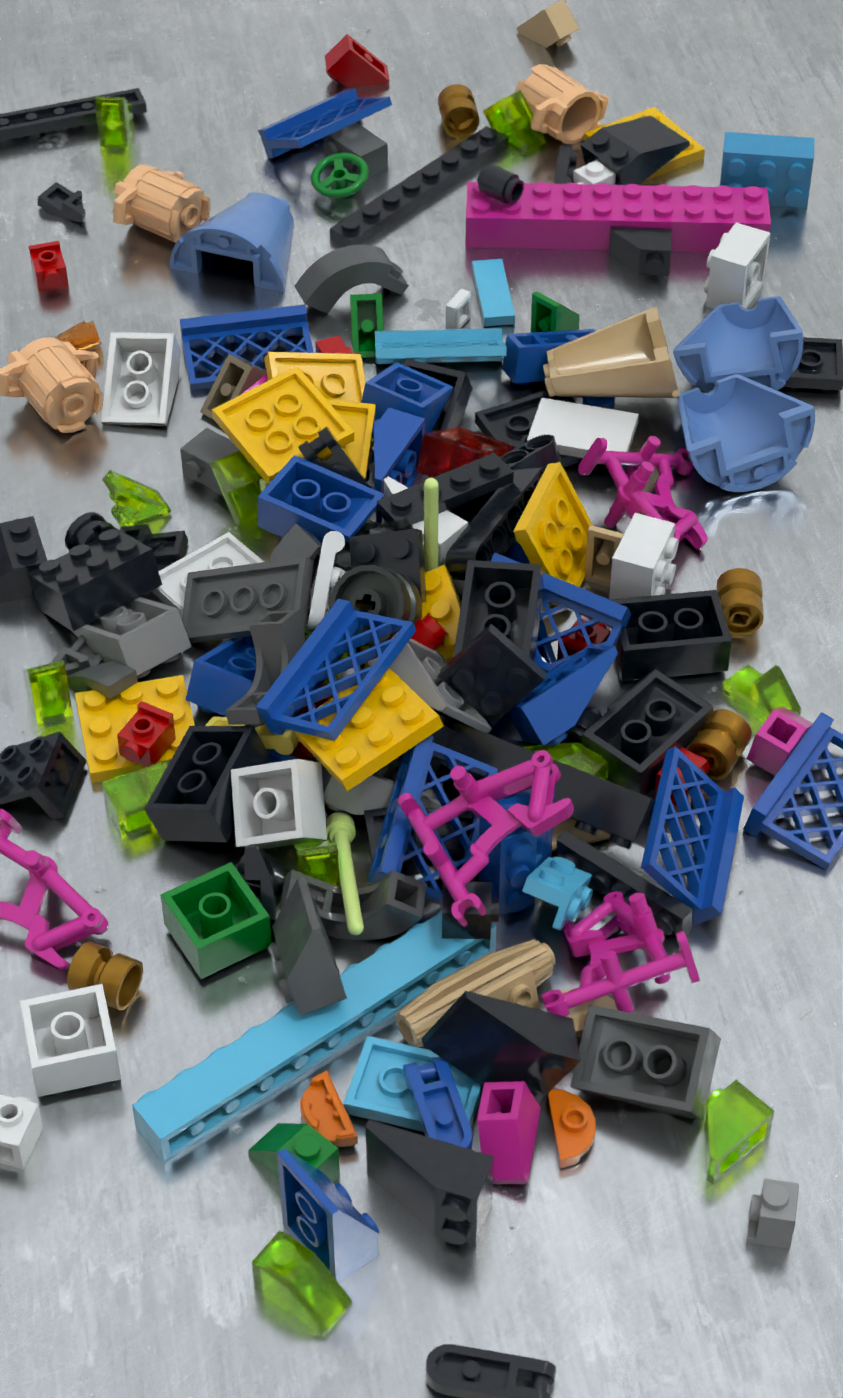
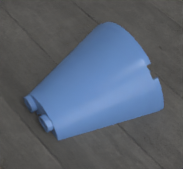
(251, 230)
(752, 342)
(744, 432)

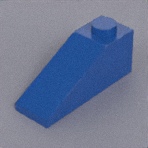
(529, 353)

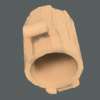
(561, 104)
(160, 202)
(54, 382)

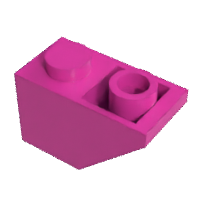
(777, 739)
(508, 1129)

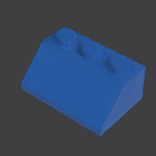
(514, 860)

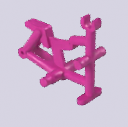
(631, 483)
(481, 799)
(45, 875)
(640, 926)

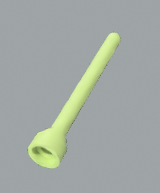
(431, 497)
(342, 831)

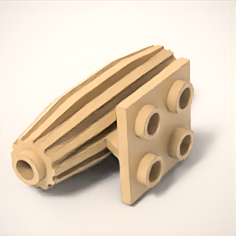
(503, 974)

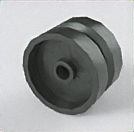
(379, 593)

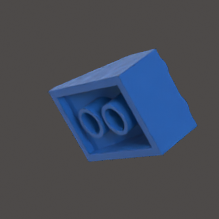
(396, 449)
(315, 501)
(223, 675)
(562, 696)
(324, 1217)

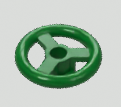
(341, 181)

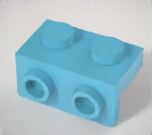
(561, 885)

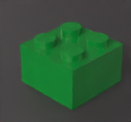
(216, 920)

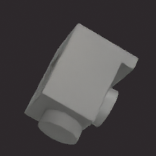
(773, 1214)

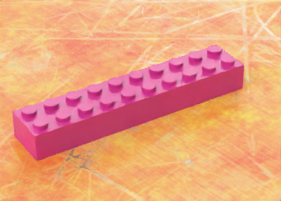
(582, 215)

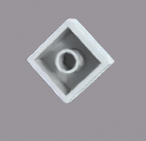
(737, 266)
(644, 559)
(278, 804)
(70, 1040)

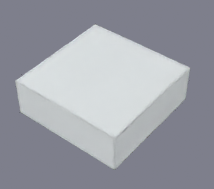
(458, 310)

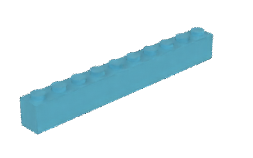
(292, 1044)

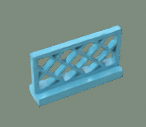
(439, 345)

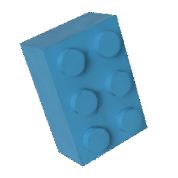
(772, 163)

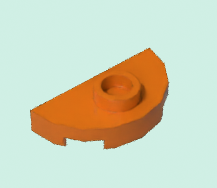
(325, 1112)
(571, 1125)

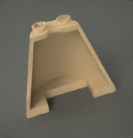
(615, 361)

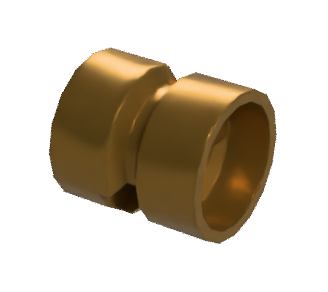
(458, 111)
(741, 600)
(721, 741)
(117, 974)

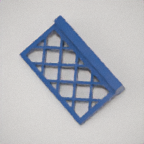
(319, 121)
(244, 329)
(582, 603)
(319, 660)
(789, 782)
(396, 828)
(711, 843)

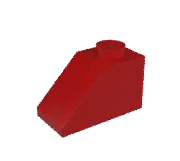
(355, 65)

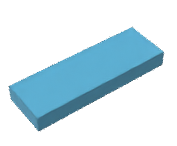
(493, 292)

